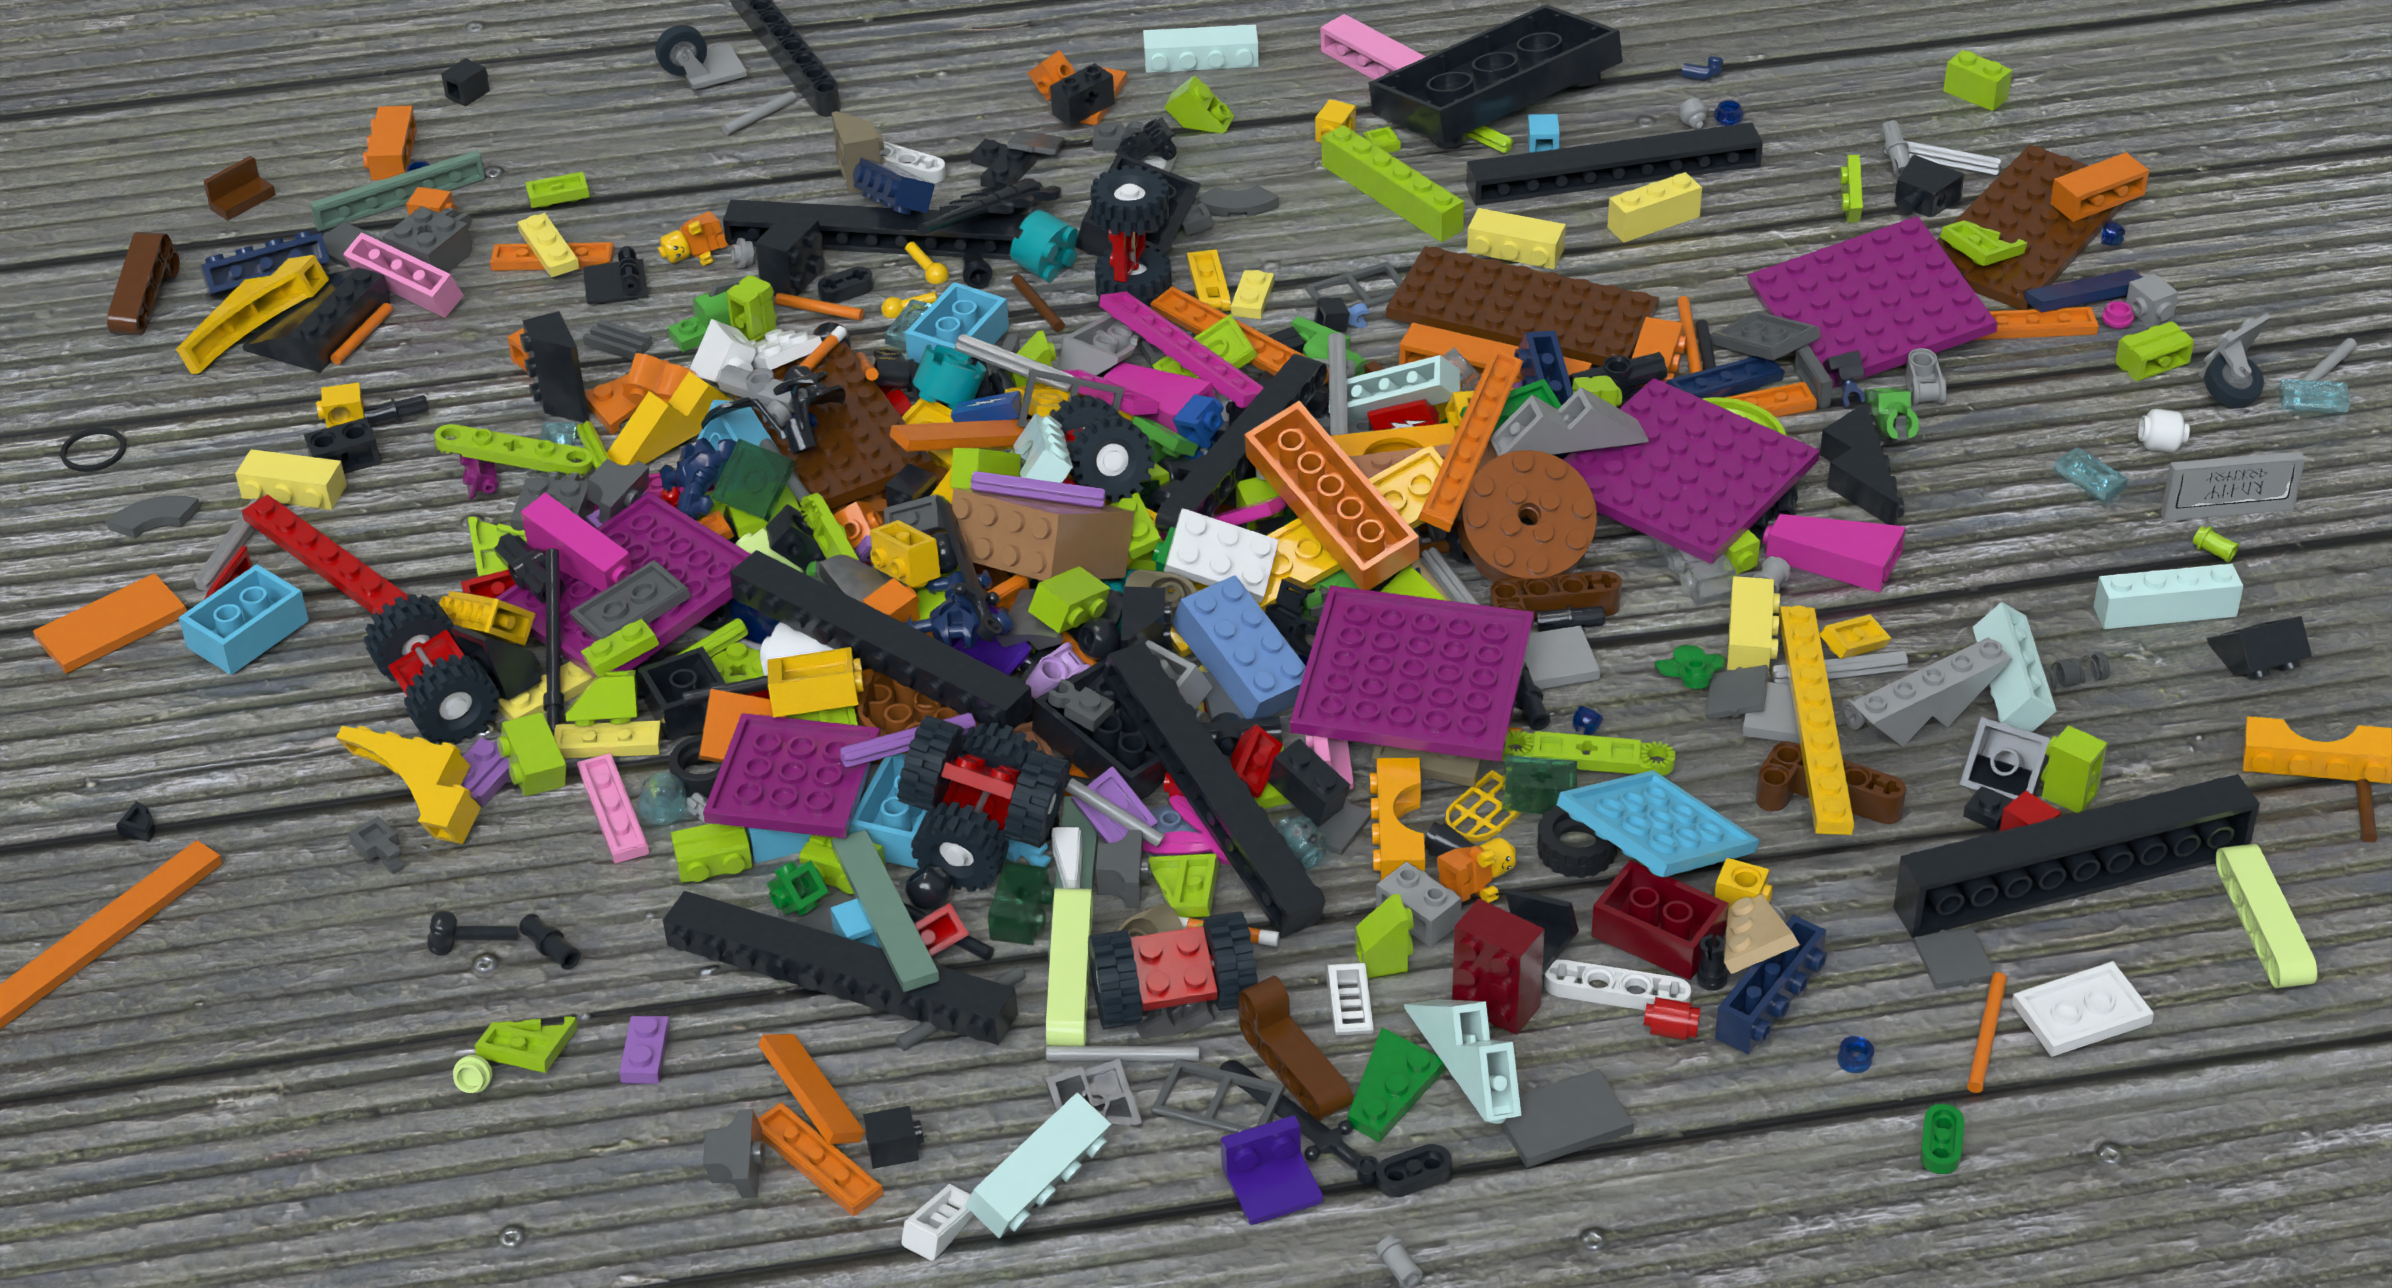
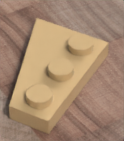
(1754, 933)

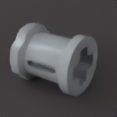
(1776, 569)

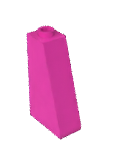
(1167, 388)
(581, 547)
(1836, 548)

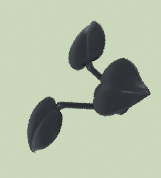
(798, 429)

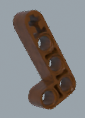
(146, 263)
(1558, 591)
(1870, 791)
(1289, 1051)

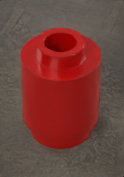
(1672, 1018)

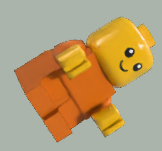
(695, 237)
(1472, 868)

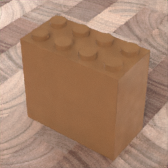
(1043, 536)

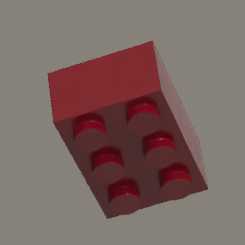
(1658, 919)
(1498, 963)

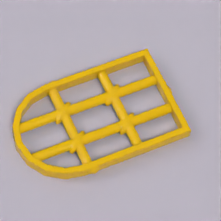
(1472, 810)

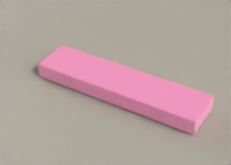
(612, 808)

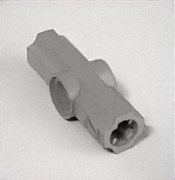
(756, 385)

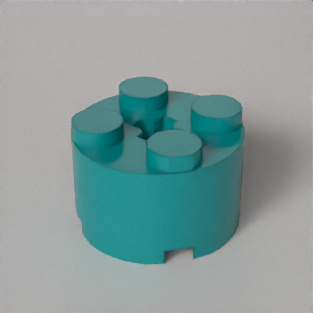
(1044, 245)
(947, 376)

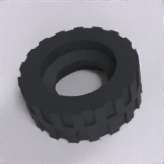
(1567, 859)

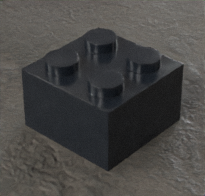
(790, 253)

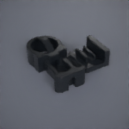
(1287, 610)

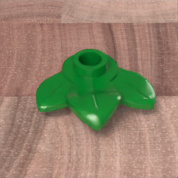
(1691, 666)

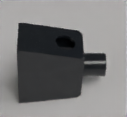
(1927, 187)

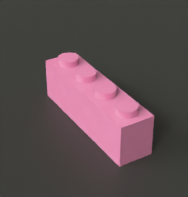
(1364, 47)
(406, 274)

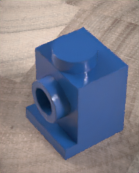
(1199, 419)

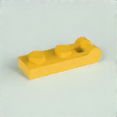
(1209, 279)

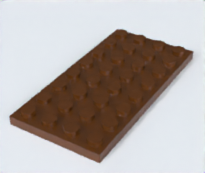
(2021, 209)
(1510, 300)
(852, 438)

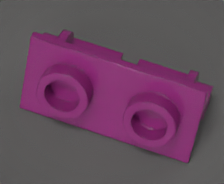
(479, 475)

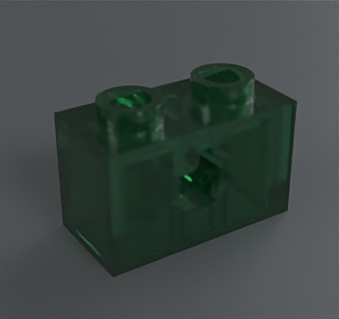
(1535, 783)
(1020, 904)

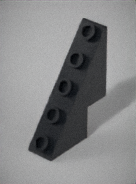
(1859, 467)

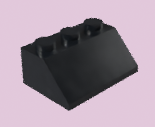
(554, 367)

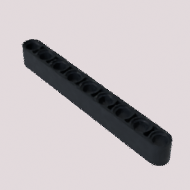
(791, 54)
(1227, 461)

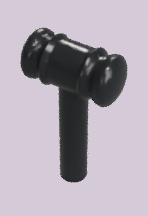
(445, 931)

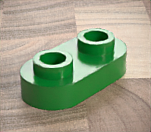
(1942, 1139)

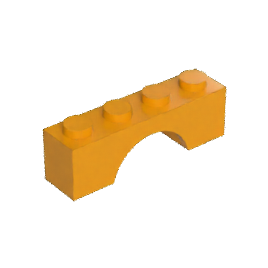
(1395, 439)
(2278, 750)
(1398, 792)

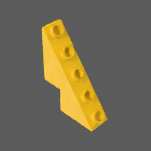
(662, 424)
(488, 616)

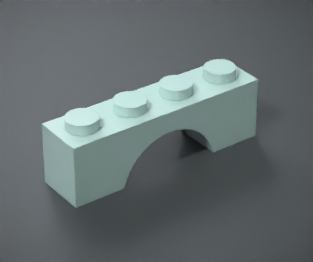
(1044, 450)

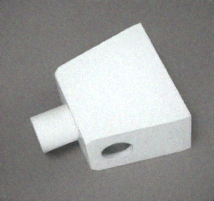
(721, 347)

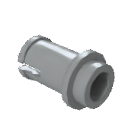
(1393, 1254)

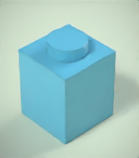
(1542, 132)
(851, 923)

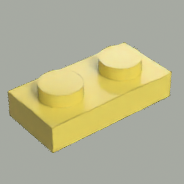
(1252, 294)

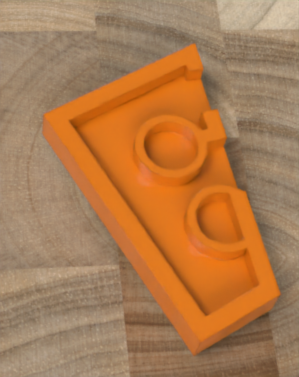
(609, 403)

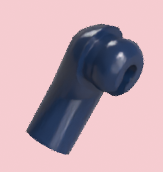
(1703, 72)

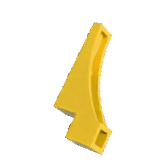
(249, 307)
(430, 772)

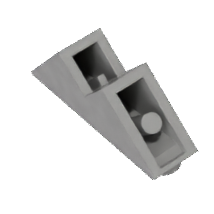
(1578, 425)
(1935, 691)

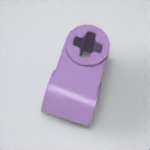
(1053, 668)

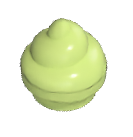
(472, 1074)

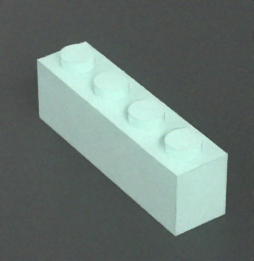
(1200, 48)
(1418, 380)
(2168, 596)
(2021, 686)
(1038, 1166)

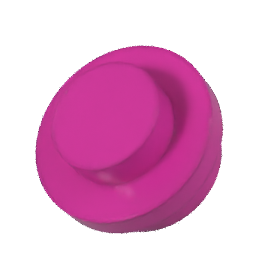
(2118, 315)

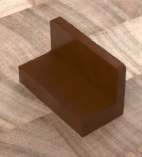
(237, 189)

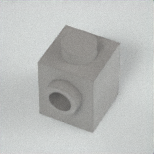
(2152, 299)

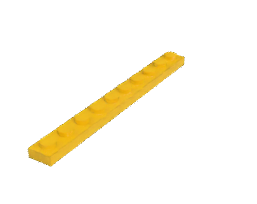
(1815, 722)

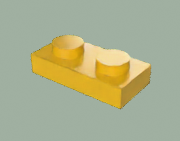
(1855, 636)

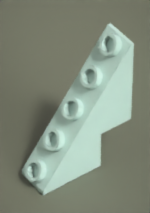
(1479, 1065)

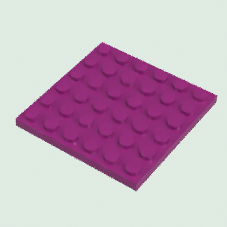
(1877, 297)
(1697, 476)
(649, 532)
(1413, 673)

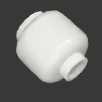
(2163, 430)

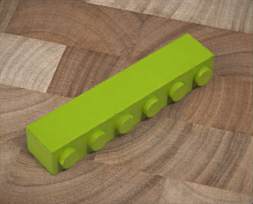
(1392, 183)

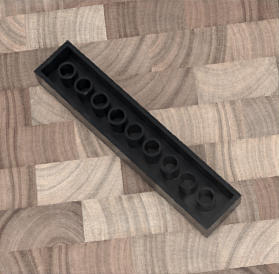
(2072, 855)

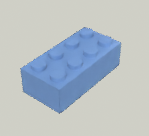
(1240, 648)

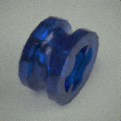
(1852, 1063)

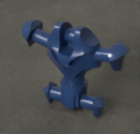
(696, 473)
(956, 614)

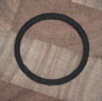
(89, 468)

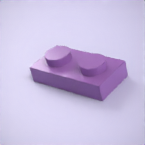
(644, 1049)

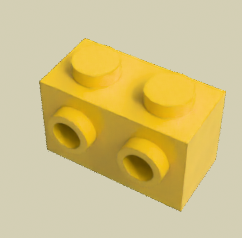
(905, 553)

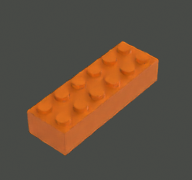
(1332, 496)

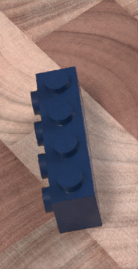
(893, 186)
(228, 273)
(1544, 360)
(1769, 987)

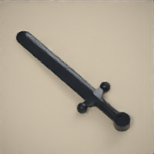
(988, 627)
(1325, 1139)

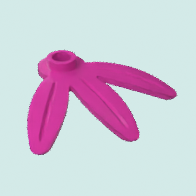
(1184, 841)

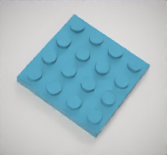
(1657, 823)

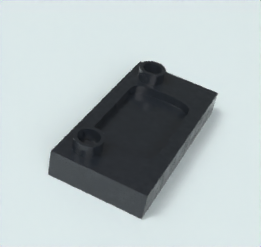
(1495, 73)

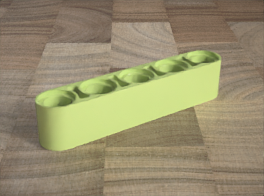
(2266, 916)
(1069, 968)

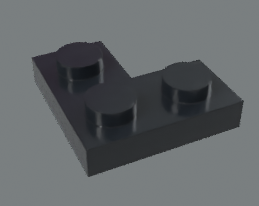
(1003, 164)

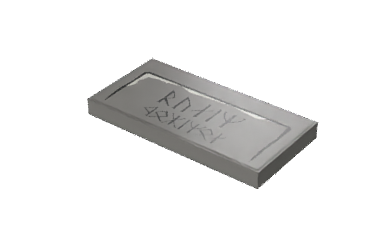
(2232, 486)

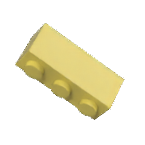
(1654, 207)
(1516, 238)
(291, 479)
(1752, 623)

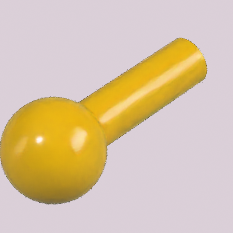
(934, 272)
(894, 306)

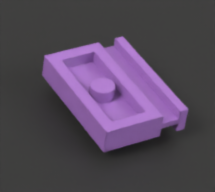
(487, 771)
(1116, 790)

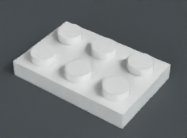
(782, 348)
(1216, 550)
(2082, 1008)

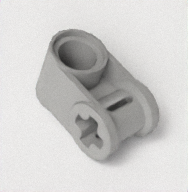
(1924, 377)

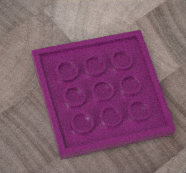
(789, 776)

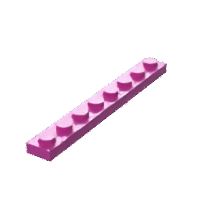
(1181, 347)

